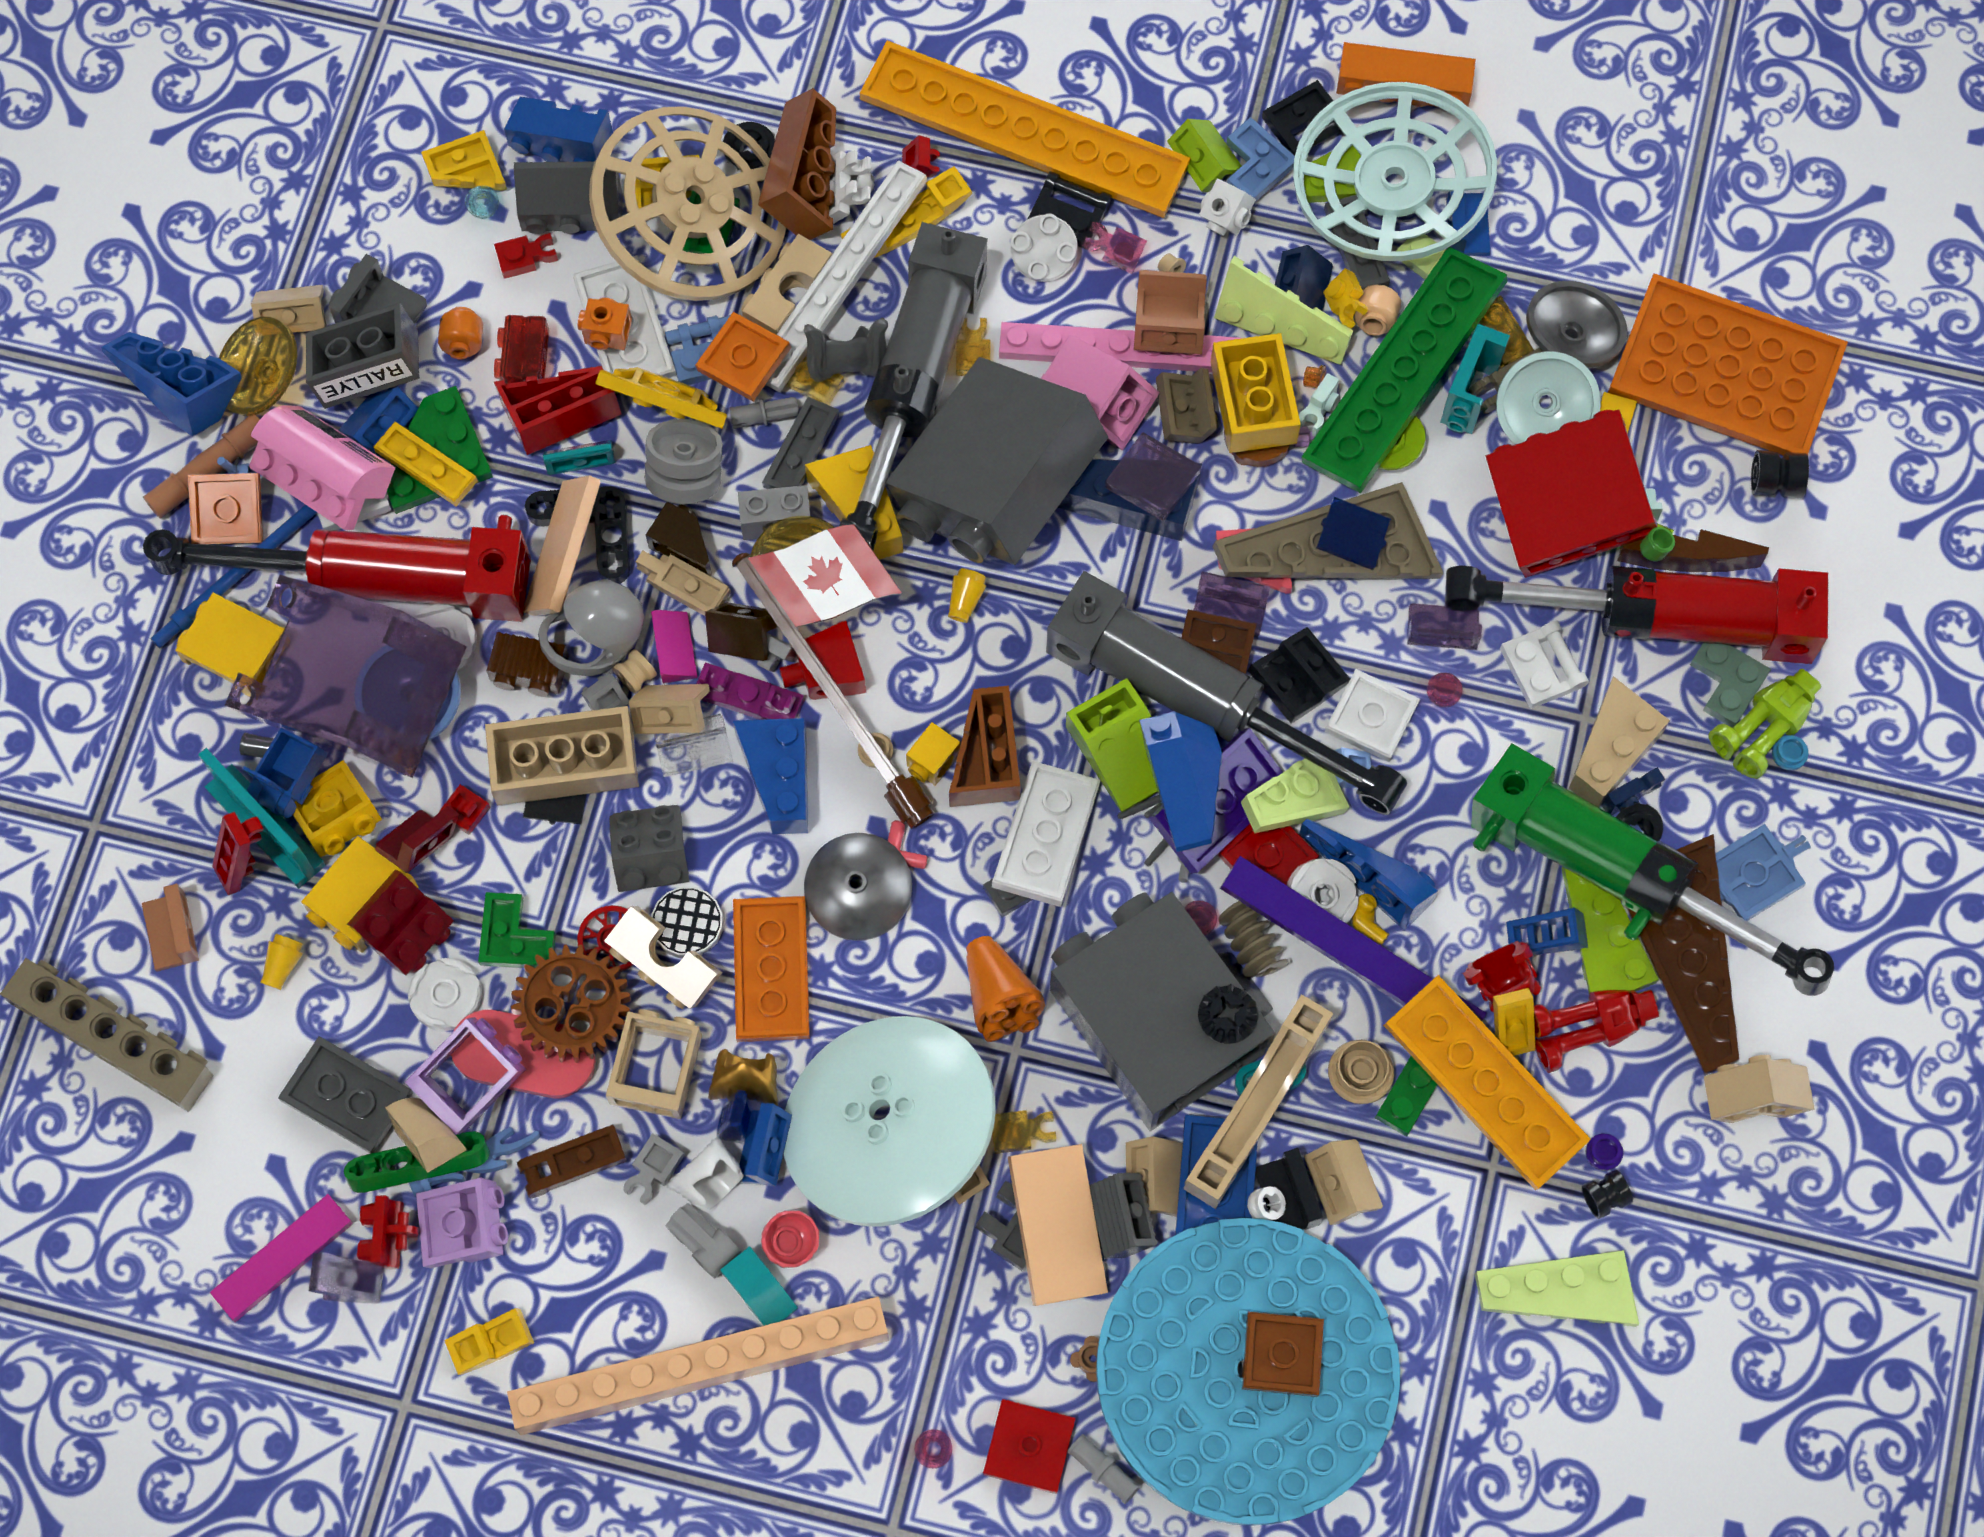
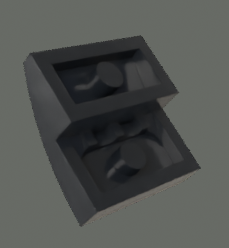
(1299, 675)

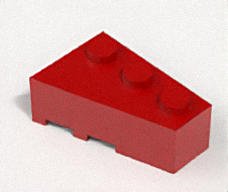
(556, 406)

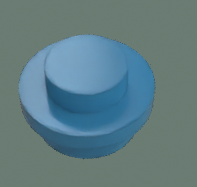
(1790, 752)

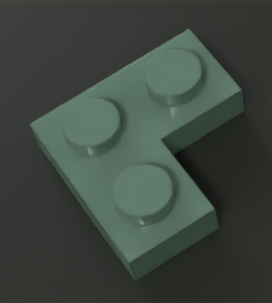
(1738, 679)

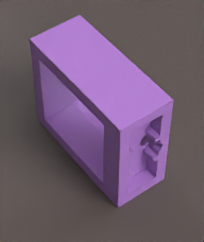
(439, 1100)

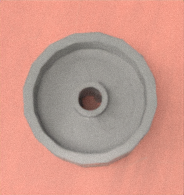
(683, 461)

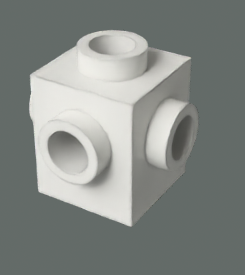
(1226, 208)

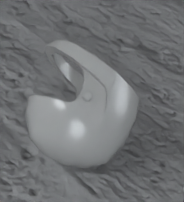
(603, 616)

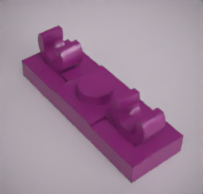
(749, 694)

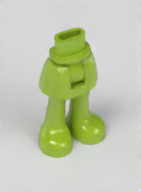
(1783, 706)

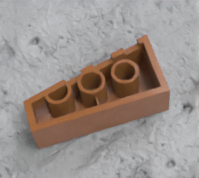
(801, 166)

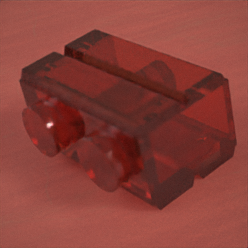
(523, 348)

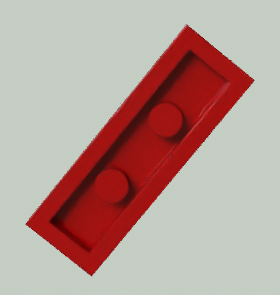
(232, 852)

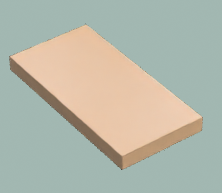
(561, 546)
(1057, 1224)

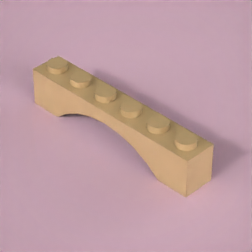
(1258, 1101)

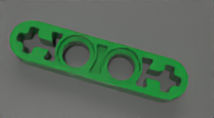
(413, 1171)

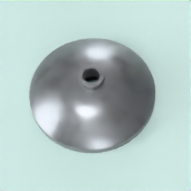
(1577, 322)
(860, 911)

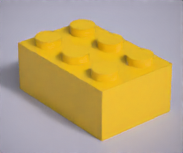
(1255, 393)

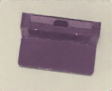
(1232, 598)
(1443, 627)

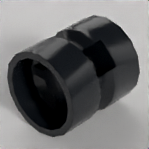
(1782, 474)

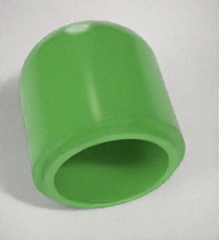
(1657, 544)

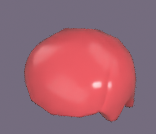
(790, 1239)

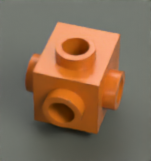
(605, 324)

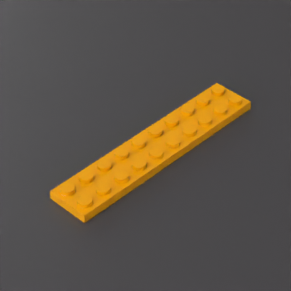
(1025, 128)

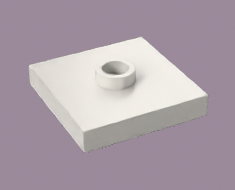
(1372, 715)

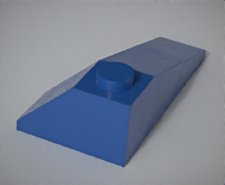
(182, 386)
(1186, 774)
(1395, 885)

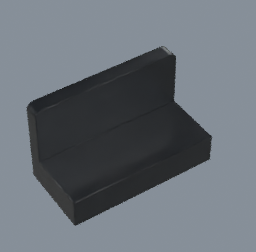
(1293, 1181)

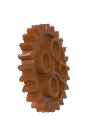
(540, 992)

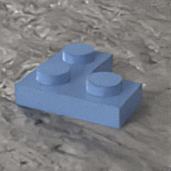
(1264, 156)

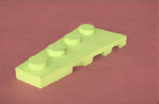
(1264, 309)
(1571, 1288)

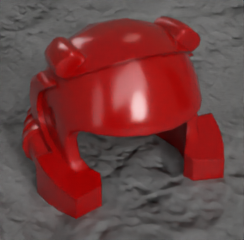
(1503, 972)

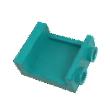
(1484, 355)

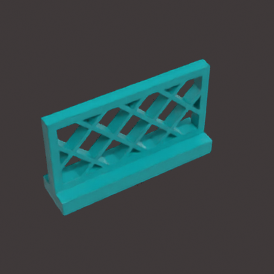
(278, 839)

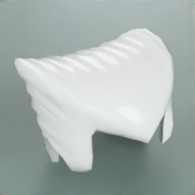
(708, 1176)

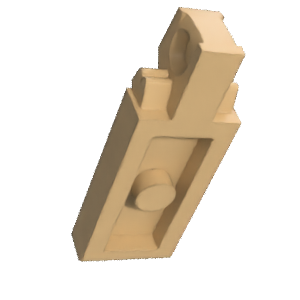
(683, 582)

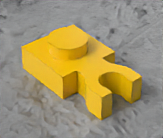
(1344, 296)

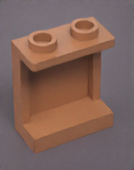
(1170, 312)

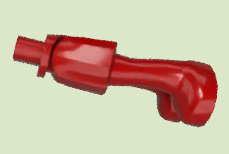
(1614, 1016)

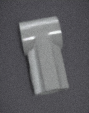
(709, 1246)

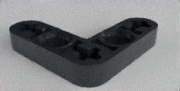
(598, 513)

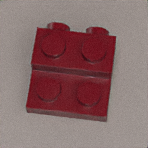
(401, 923)

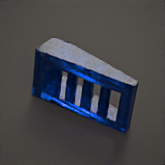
(735, 1118)

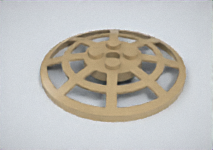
(680, 214)

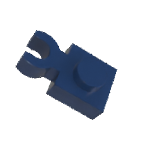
(1632, 791)

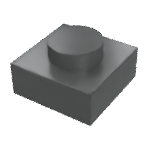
(1004, 901)

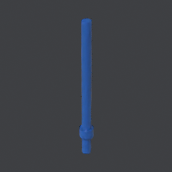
(183, 619)

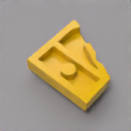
(464, 163)

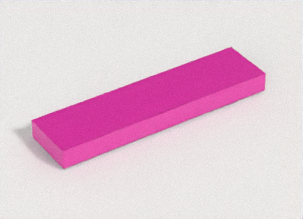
(281, 1258)

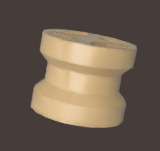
(634, 671)

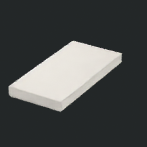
(646, 342)
(1046, 834)

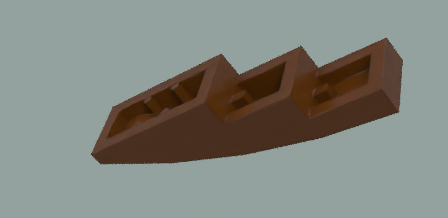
(1706, 554)

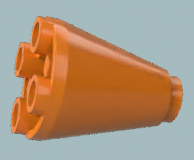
(1000, 991)

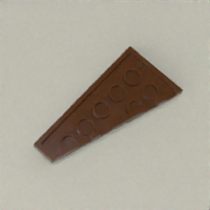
(1695, 969)

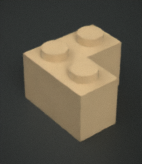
(1758, 1089)

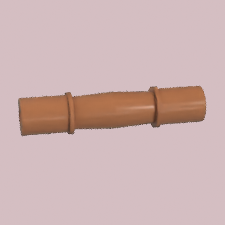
(175, 488)

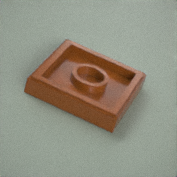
(1282, 1354)

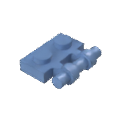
(686, 358)

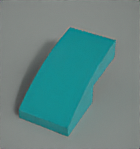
(758, 1288)

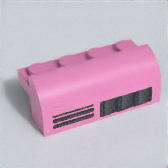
(318, 464)

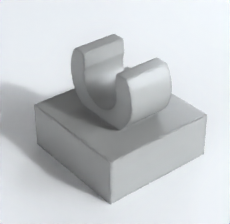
(776, 650)
(605, 694)

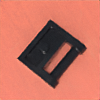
(1296, 114)
(1075, 217)

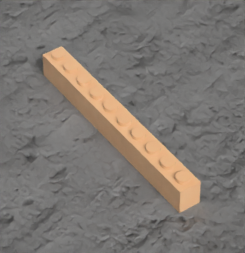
(697, 1366)

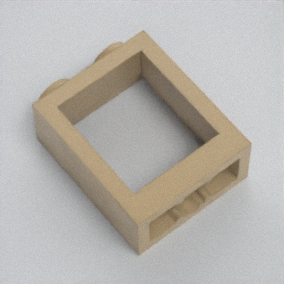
(648, 1100)

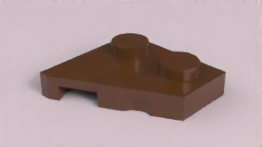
(1220, 637)

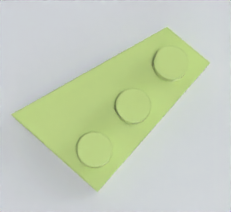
(1294, 796)

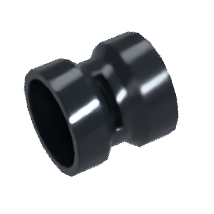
(1609, 1193)

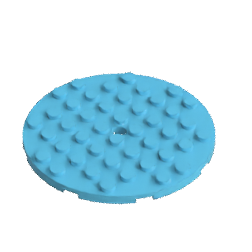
(1176, 1387)

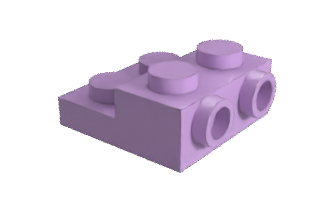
(461, 1223)

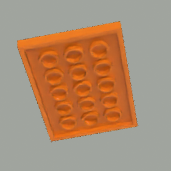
(1728, 367)

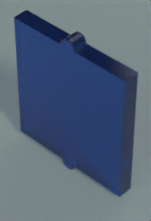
(1353, 533)

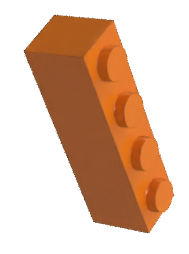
(1372, 65)

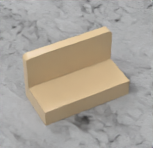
(296, 307)
(668, 708)
(1159, 1165)
(1343, 1180)

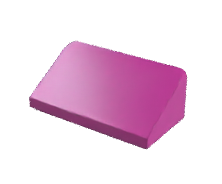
(674, 645)

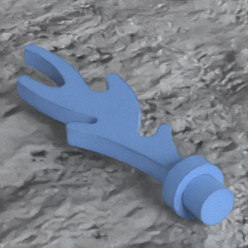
(496, 1149)

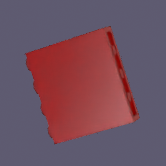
(1571, 493)

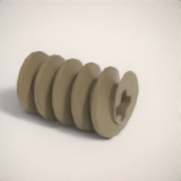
(1251, 941)

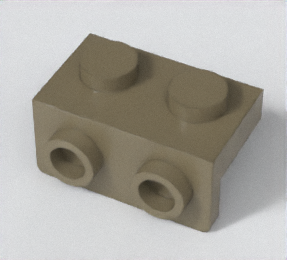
(1186, 406)

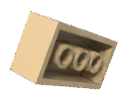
(561, 755)

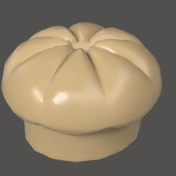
(1361, 1072)

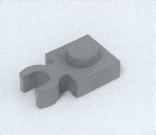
(656, 1163)

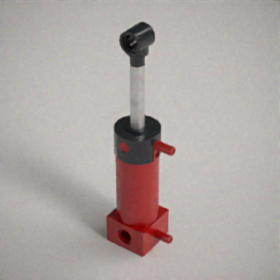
(1779, 615)

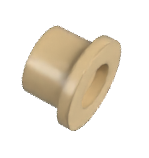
(1171, 264)

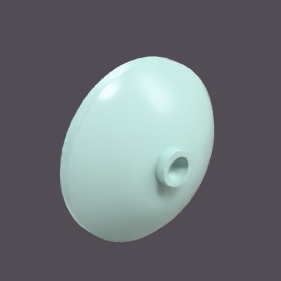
(1551, 373)

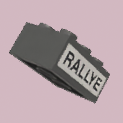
(362, 355)

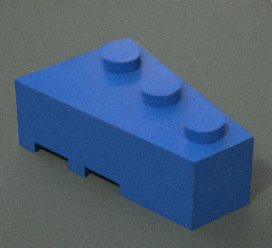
(557, 132)
(778, 765)

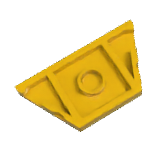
(653, 389)

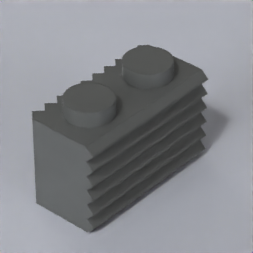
(1122, 1215)

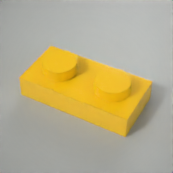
(1515, 1021)

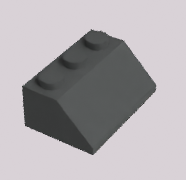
(557, 196)

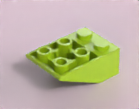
(1113, 743)

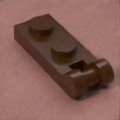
(572, 1160)

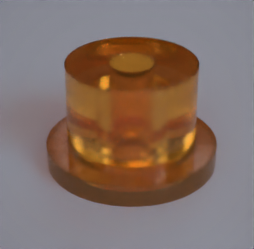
(1314, 376)

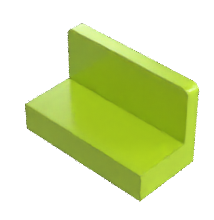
(1208, 152)

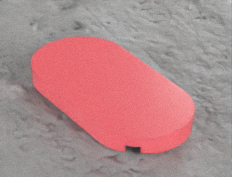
(542, 1075)

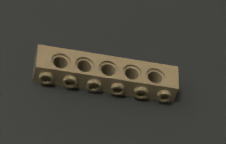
(180, 1087)

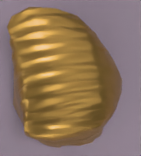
(744, 1074)

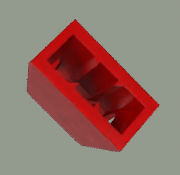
(838, 656)

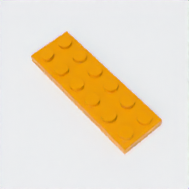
(1487, 1082)

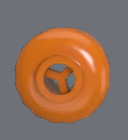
(460, 333)

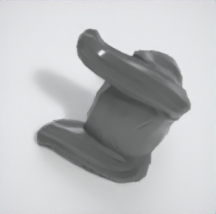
(859, 354)

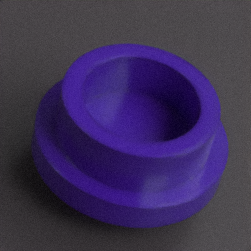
(1604, 1152)

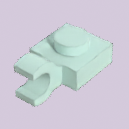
(1322, 401)

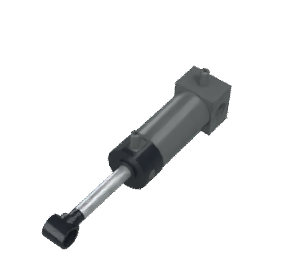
(943, 286)

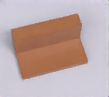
(170, 929)

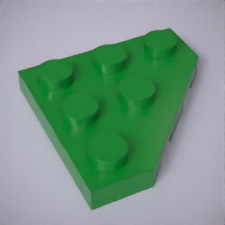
(446, 427)

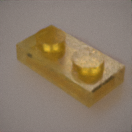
(1501, 319)

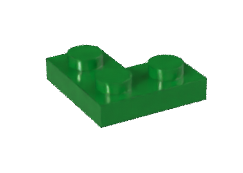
(503, 940)

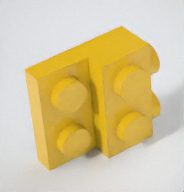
(335, 810)

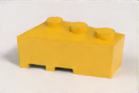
(840, 484)

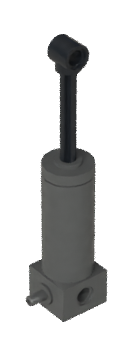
(1102, 633)

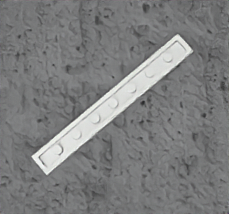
(847, 264)

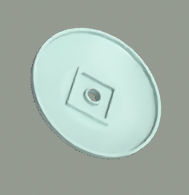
(915, 1155)

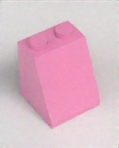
(1112, 387)

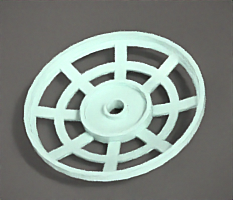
(1395, 158)

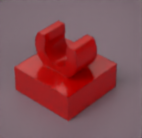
(919, 154)
(469, 806)

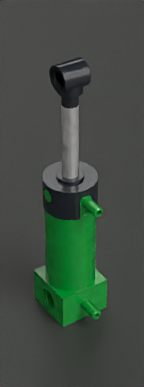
(1648, 876)

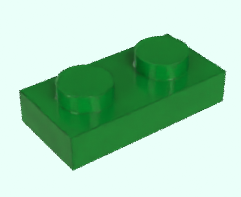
(1407, 1098)

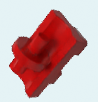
(389, 1232)

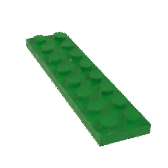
(1404, 369)

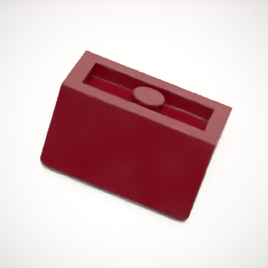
(417, 838)

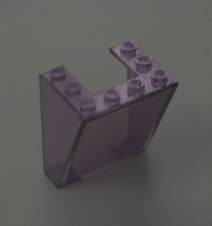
(353, 676)

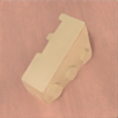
(1617, 742)

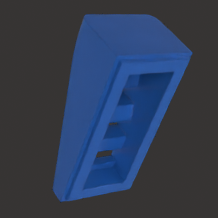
(1577, 928)

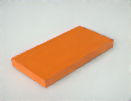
(771, 969)

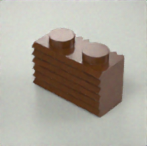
(523, 664)

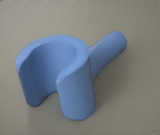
(231, 468)

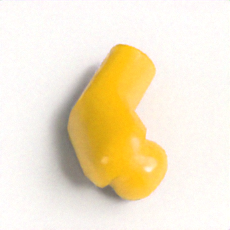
(1364, 919)

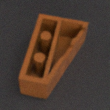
(988, 754)

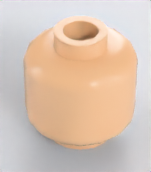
(1382, 307)

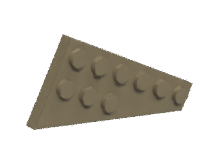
(1290, 545)

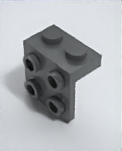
(370, 291)
(648, 848)

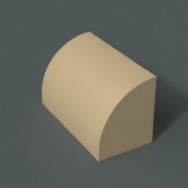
(424, 1133)

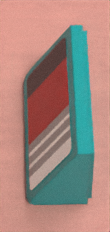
(579, 457)

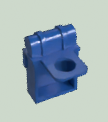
(285, 773)

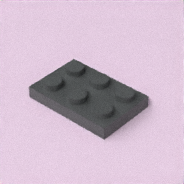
(343, 1094)

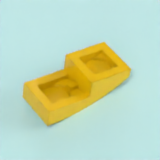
(489, 1342)

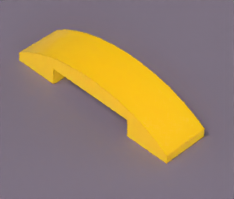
(931, 206)

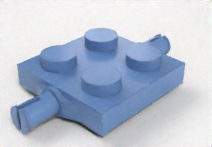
(1758, 871)

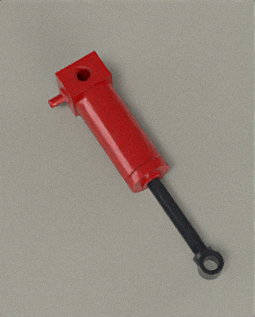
(476, 572)

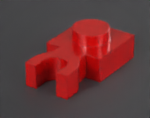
(519, 256)

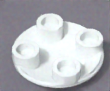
(1044, 248)

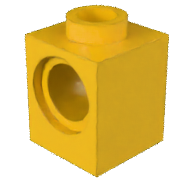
(932, 754)

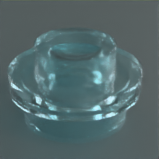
(485, 209)

